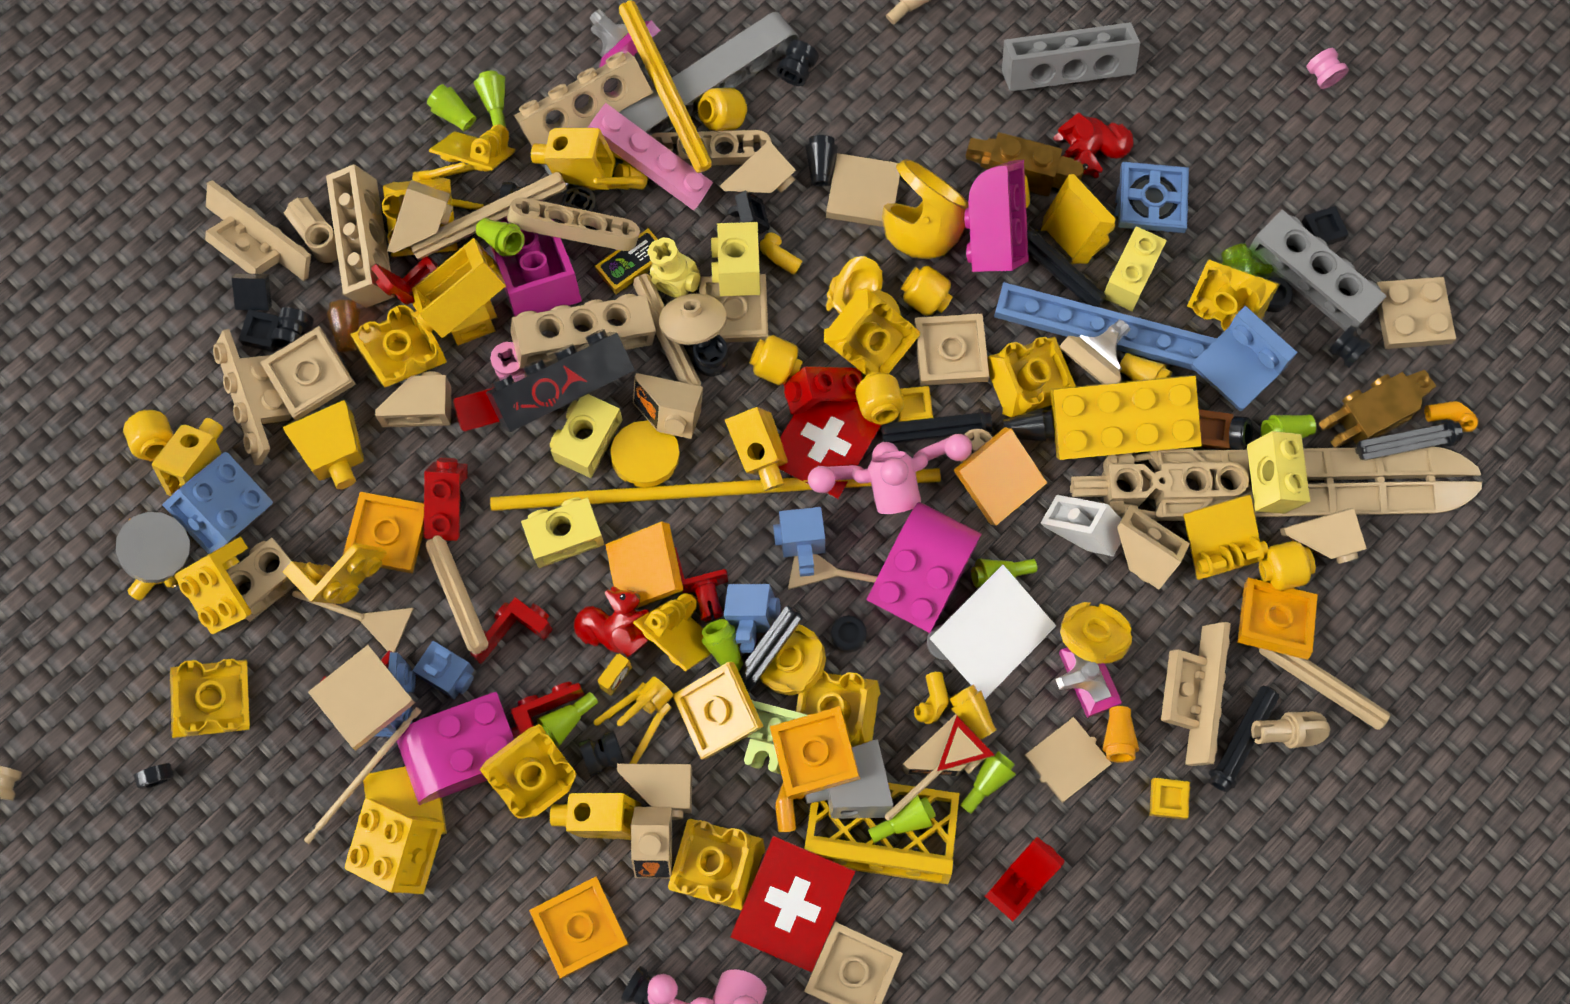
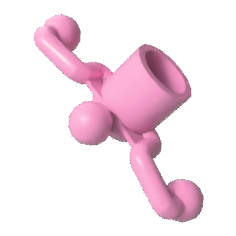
(892, 472)
(733, 988)

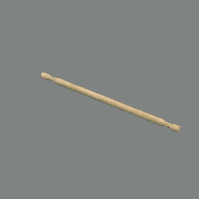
(357, 781)

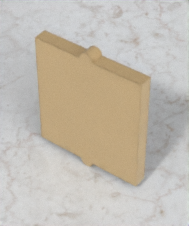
(1067, 759)

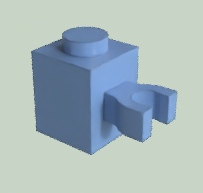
(801, 535)
(751, 611)
(444, 670)

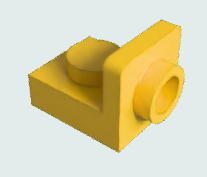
(475, 325)

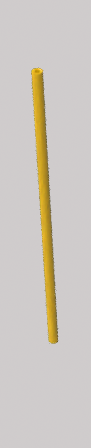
(672, 492)

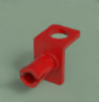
(705, 590)

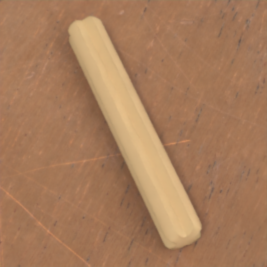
(674, 351)
(457, 595)
(1331, 688)

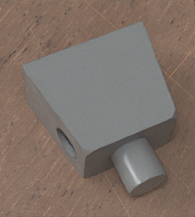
(864, 797)

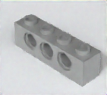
(1070, 56)
(1319, 289)

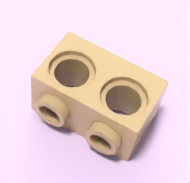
(265, 587)

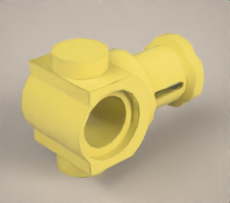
(672, 270)

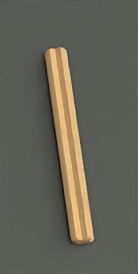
(494, 211)

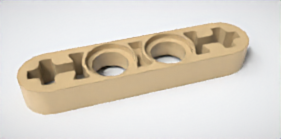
(712, 138)
(536, 217)

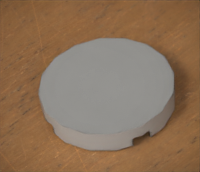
(152, 547)

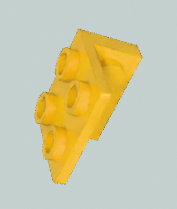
(339, 582)
(212, 589)
(393, 848)

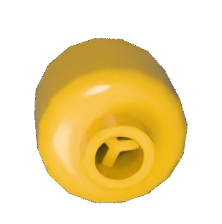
(722, 109)
(927, 290)
(775, 360)
(879, 398)
(147, 433)
(1287, 565)

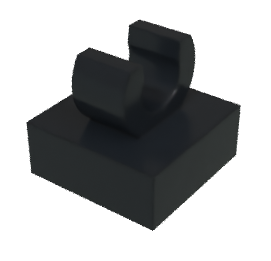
(750, 209)

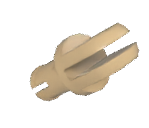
(1293, 729)

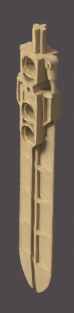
(1207, 467)

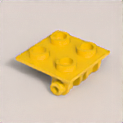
(482, 152)
(1224, 537)
(675, 631)

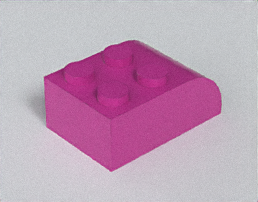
(998, 219)
(538, 275)
(924, 567)
(452, 745)

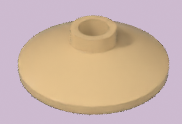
(692, 319)

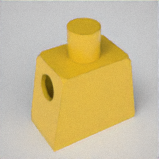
(576, 155)
(751, 433)
(328, 443)
(187, 454)
(596, 815)

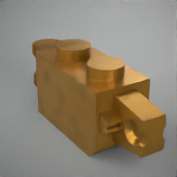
(1042, 162)
(1381, 408)

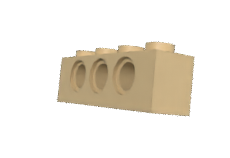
(630, 89)
(358, 233)
(629, 309)

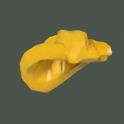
(855, 275)

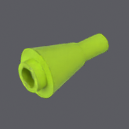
(492, 93)
(986, 568)
(562, 721)
(992, 775)
(912, 817)

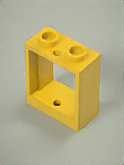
(457, 289)

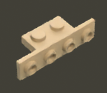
(250, 238)
(252, 393)
(1196, 691)

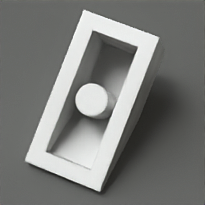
(1084, 523)

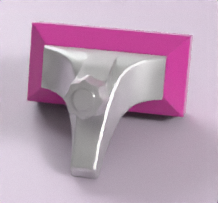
(615, 36)
(1090, 682)

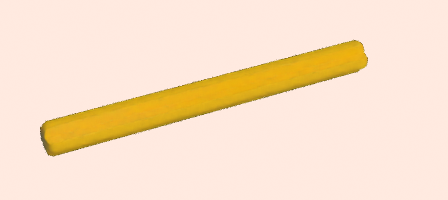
(665, 86)

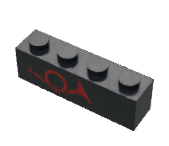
(559, 381)

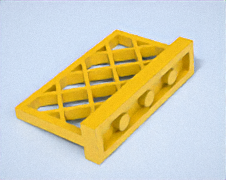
(886, 859)

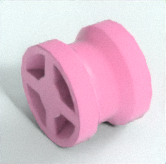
(1327, 68)
(508, 367)

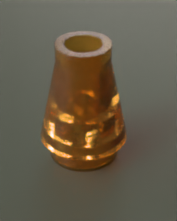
(344, 320)

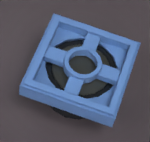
(1155, 199)

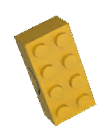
(1126, 417)

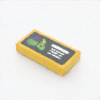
(623, 266)

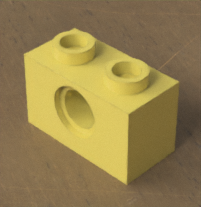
(737, 259)
(1134, 268)
(585, 454)
(1278, 472)
(552, 548)

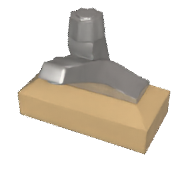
(1098, 353)

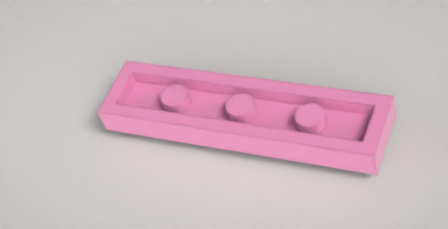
(651, 157)

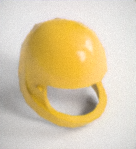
(934, 224)

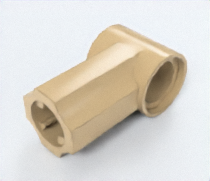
(312, 229)

